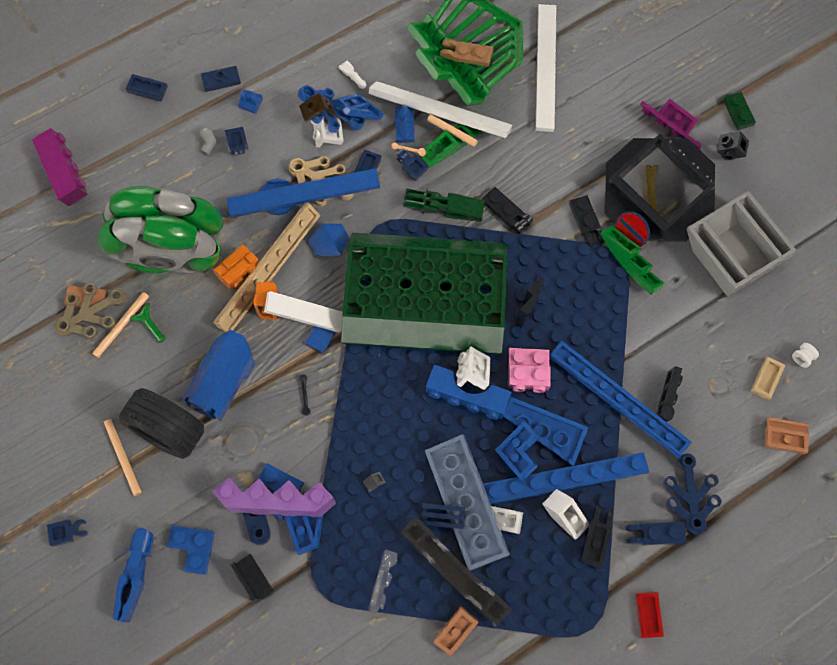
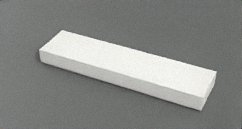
(303, 311)

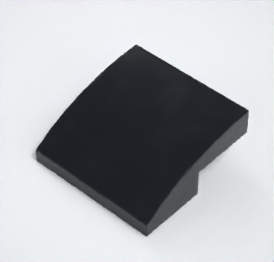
(530, 302)

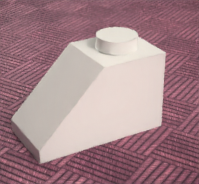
(566, 513)

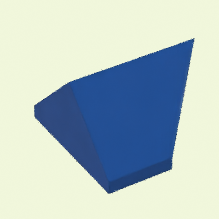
(329, 240)

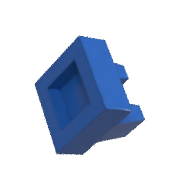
(250, 101)

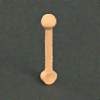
(421, 151)

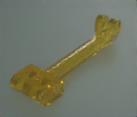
(650, 172)

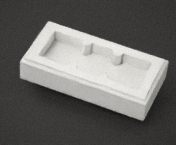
(508, 519)

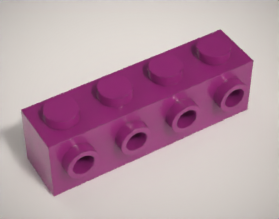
(60, 167)

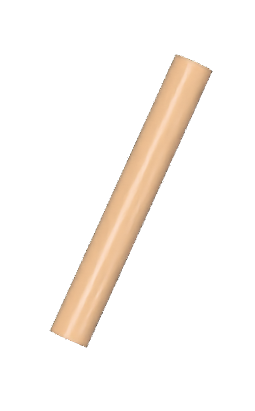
(452, 130)

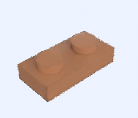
(455, 631)

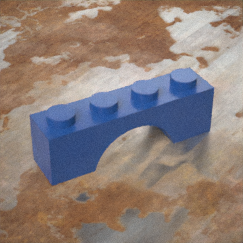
(491, 402)

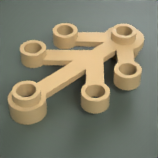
(322, 174)

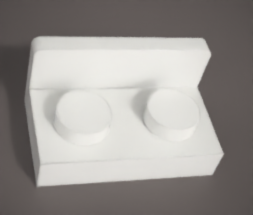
(323, 135)
(473, 368)

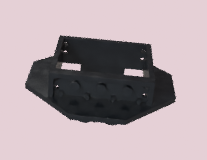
(623, 198)

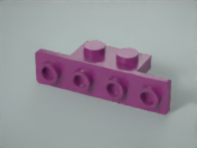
(675, 118)

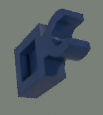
(63, 532)

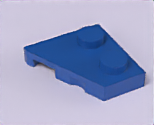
(358, 106)
(305, 532)

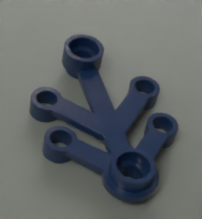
(692, 497)

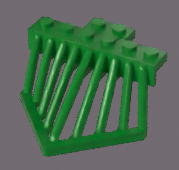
(461, 75)

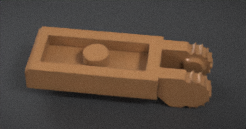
(467, 52)

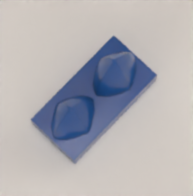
(404, 124)

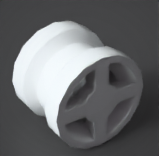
(805, 355)

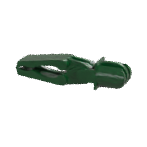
(454, 205)

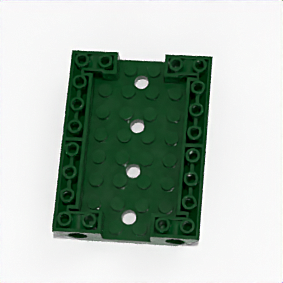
(424, 313)

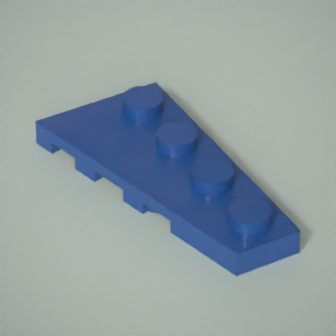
(555, 432)

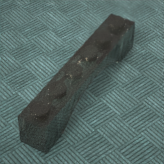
(448, 566)

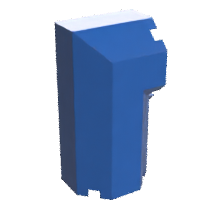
(220, 375)

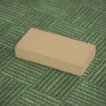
(767, 378)

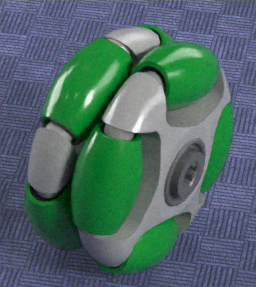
(160, 230)

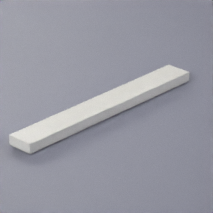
(546, 68)
(440, 109)

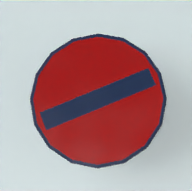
(634, 227)

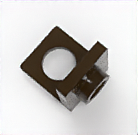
(315, 106)

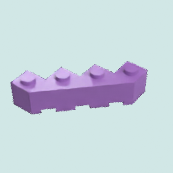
(285, 501)

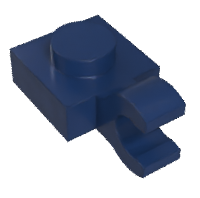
(413, 166)

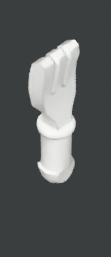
(348, 70)

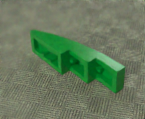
(447, 145)
(628, 256)

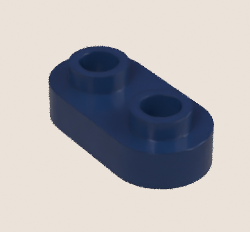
(257, 523)

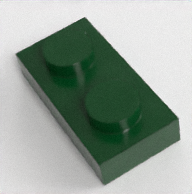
(739, 111)

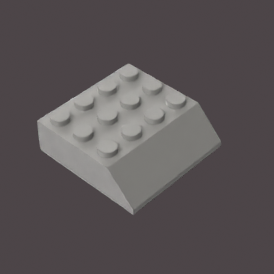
(739, 243)

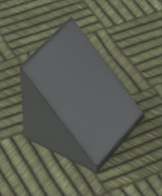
(374, 481)

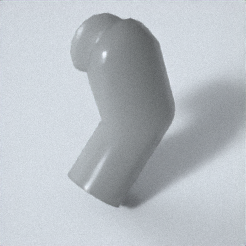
(209, 139)

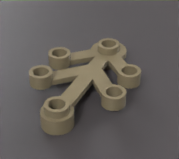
(87, 313)

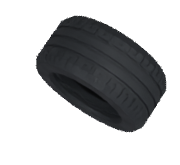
(161, 423)

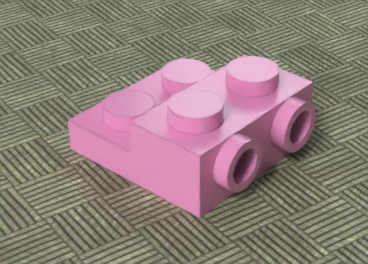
(528, 370)

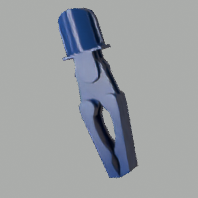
(133, 575)

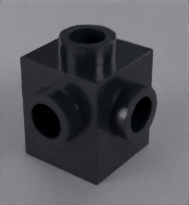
(733, 145)

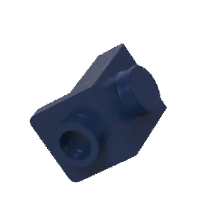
(236, 140)

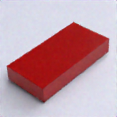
(649, 615)

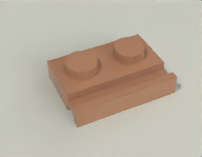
(787, 436)

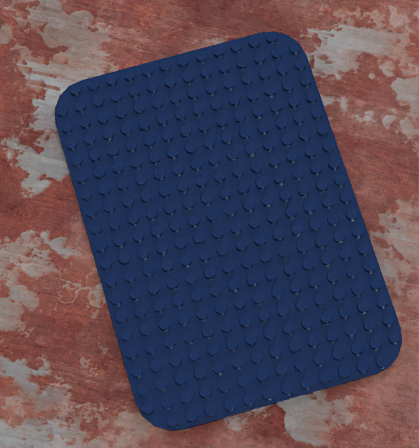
(390, 421)

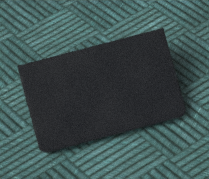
(252, 578)

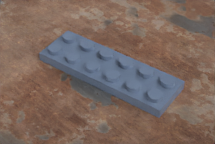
(462, 487)

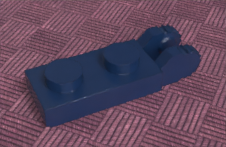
(658, 533)

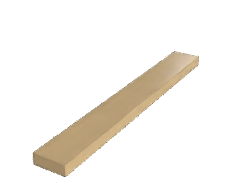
(267, 267)

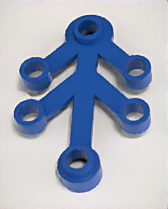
(355, 123)

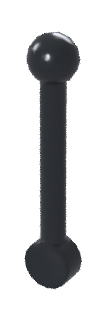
(306, 411)

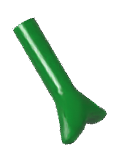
(144, 317)

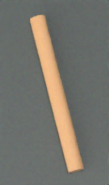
(120, 325)
(122, 457)

